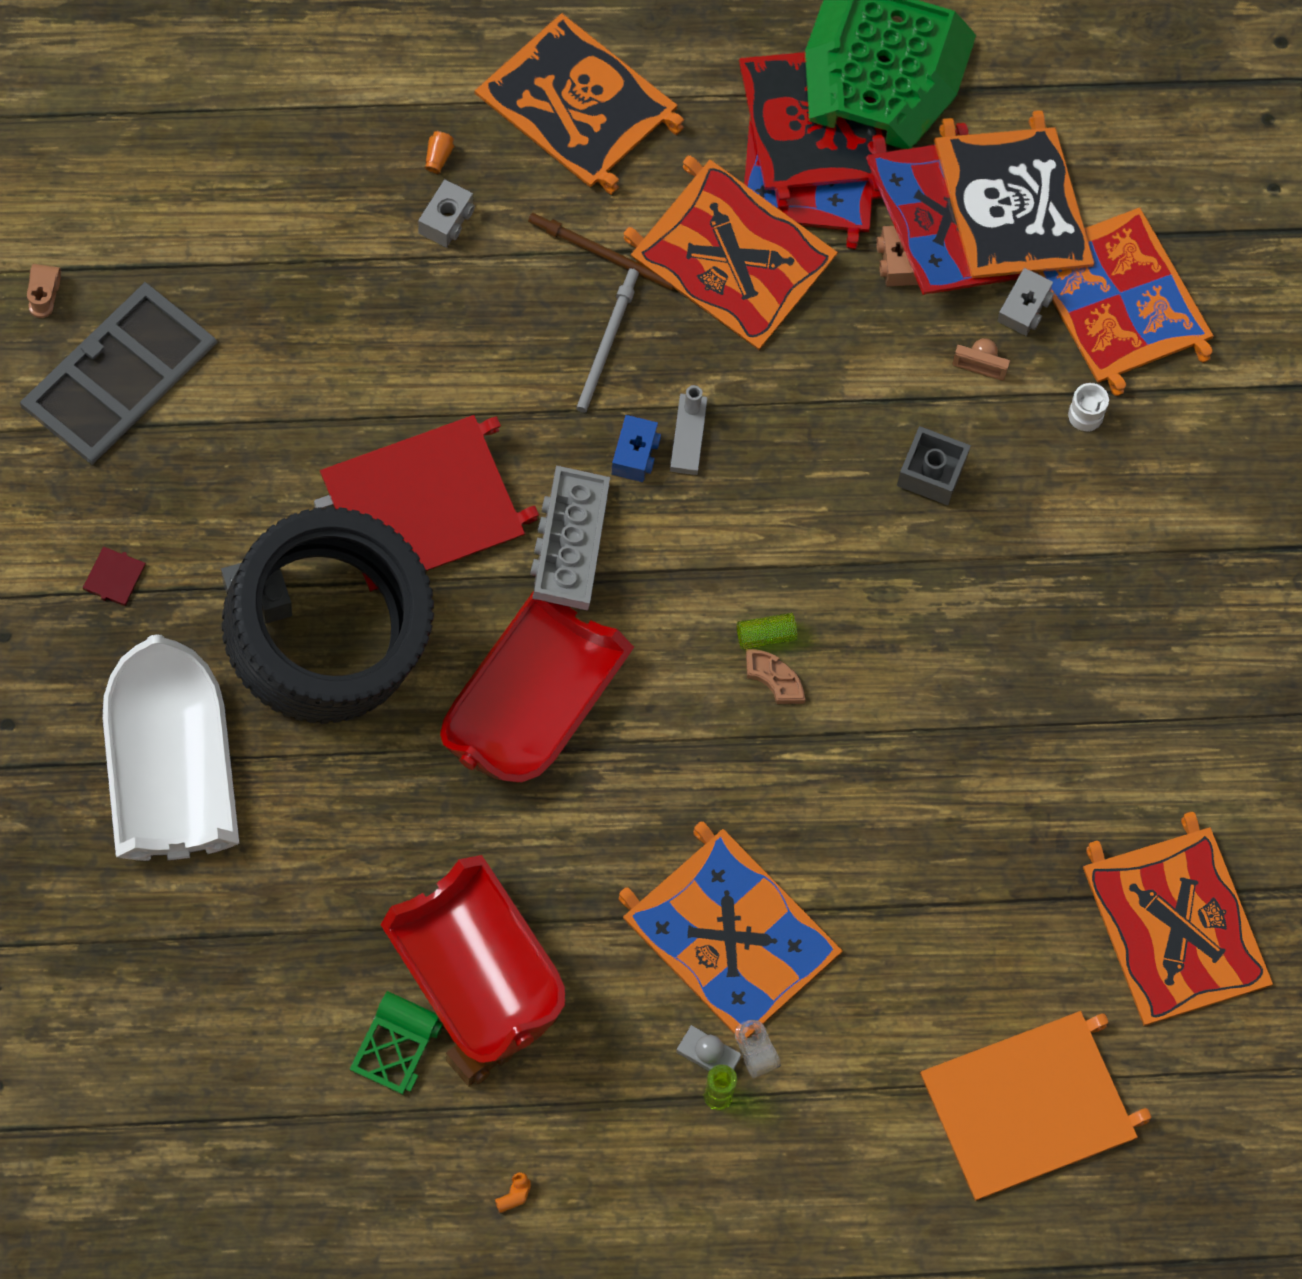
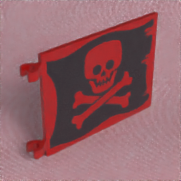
(790, 146)

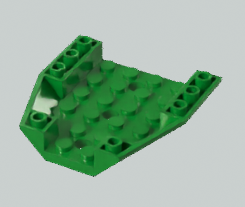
(910, 90)

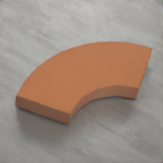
(776, 675)

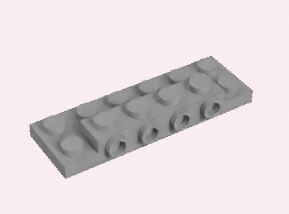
(570, 538)

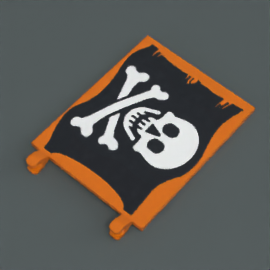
(1013, 200)

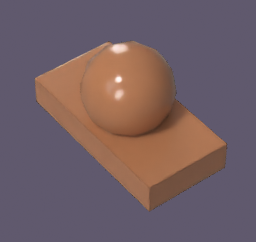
(982, 359)

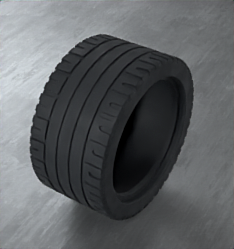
(376, 553)

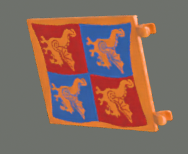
(1127, 304)

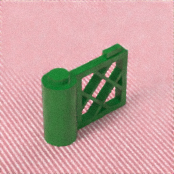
(408, 1021)

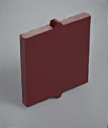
(114, 576)

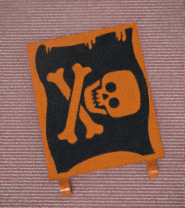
(578, 101)

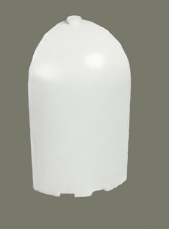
(167, 754)

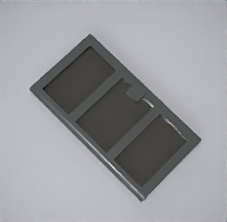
(118, 373)

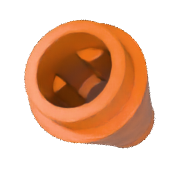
(439, 149)

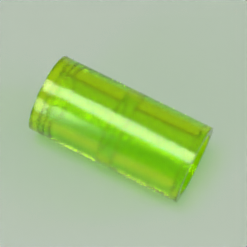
(766, 630)
(723, 1077)

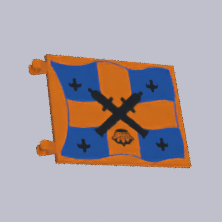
(730, 932)

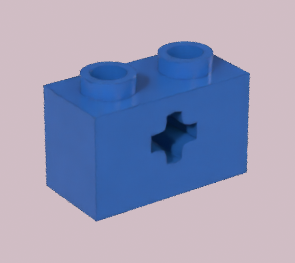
(635, 434)

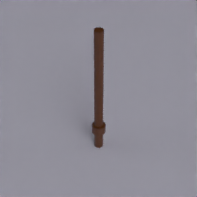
(555, 229)

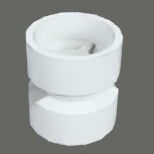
(1088, 407)

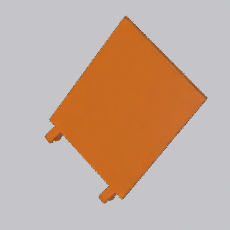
(1030, 1104)

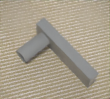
(689, 431)

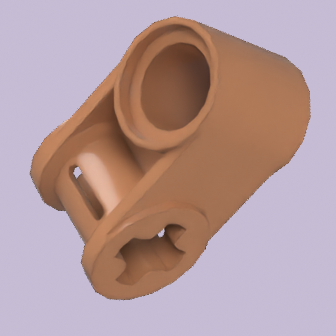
(42, 289)

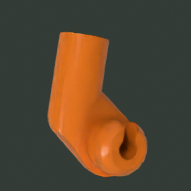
(517, 1194)

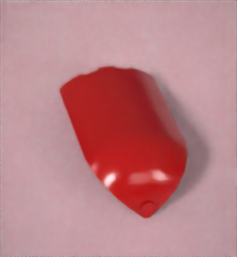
(532, 691)
(477, 962)

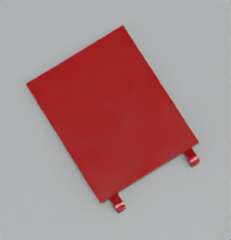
(434, 492)

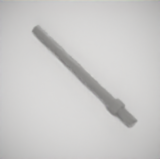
(624, 296)

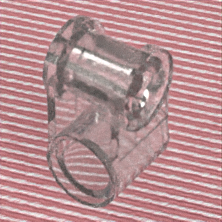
(758, 1052)

